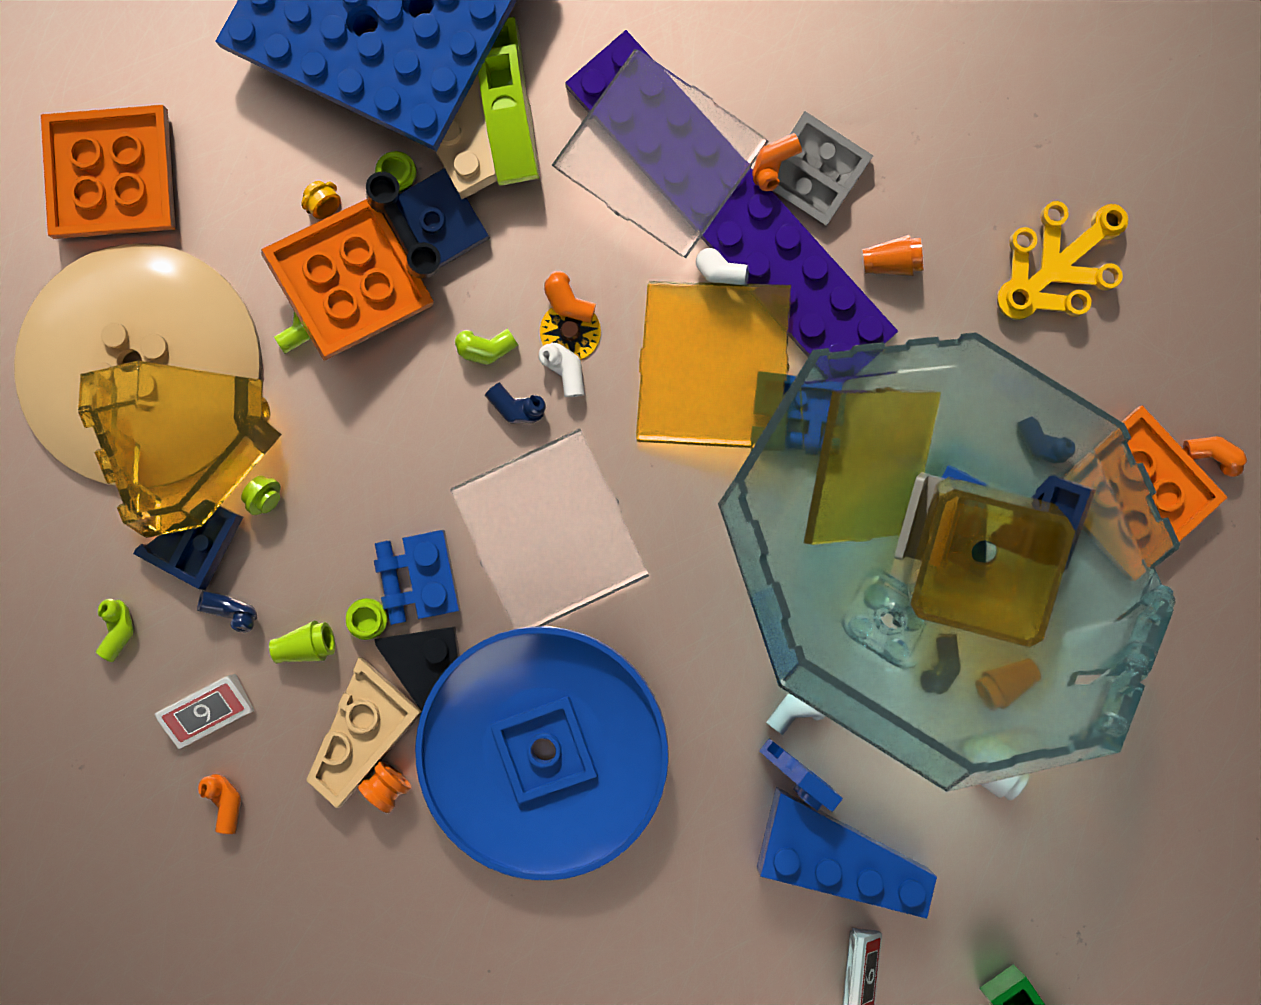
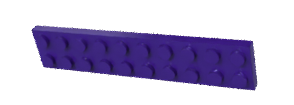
(767, 237)

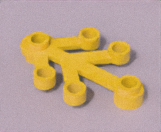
(1057, 266)

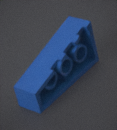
(836, 859)

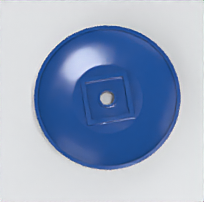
(531, 812)

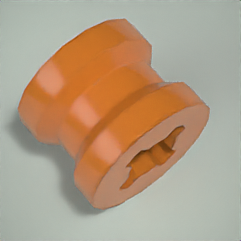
(384, 787)

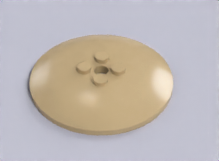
(118, 304)

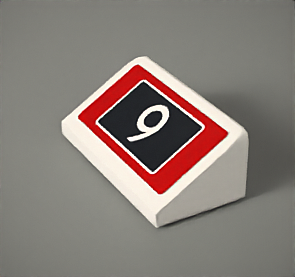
(205, 711)
(862, 967)

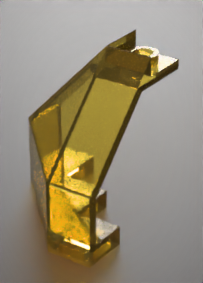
(174, 439)

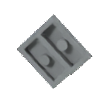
(823, 171)

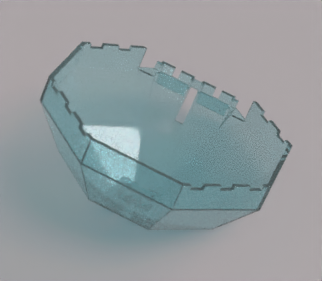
(927, 692)

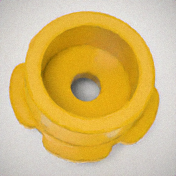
(320, 199)

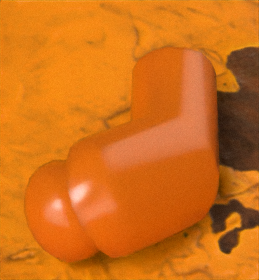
(770, 159)
(563, 300)
(1220, 449)
(226, 798)

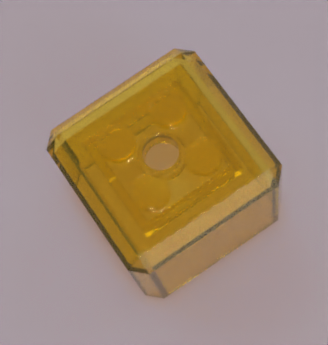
(998, 598)

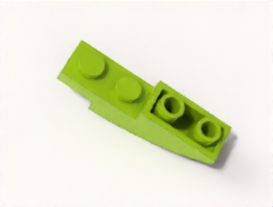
(508, 109)

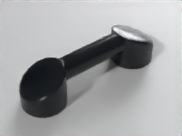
(382, 196)

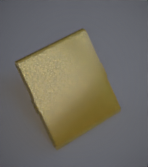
(712, 362)
(869, 463)

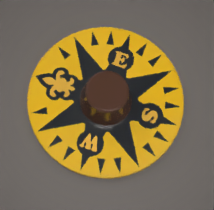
(571, 333)

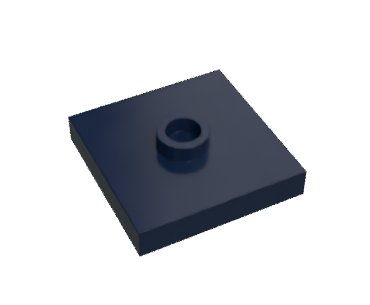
(441, 217)

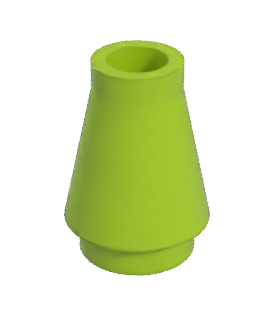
(306, 643)

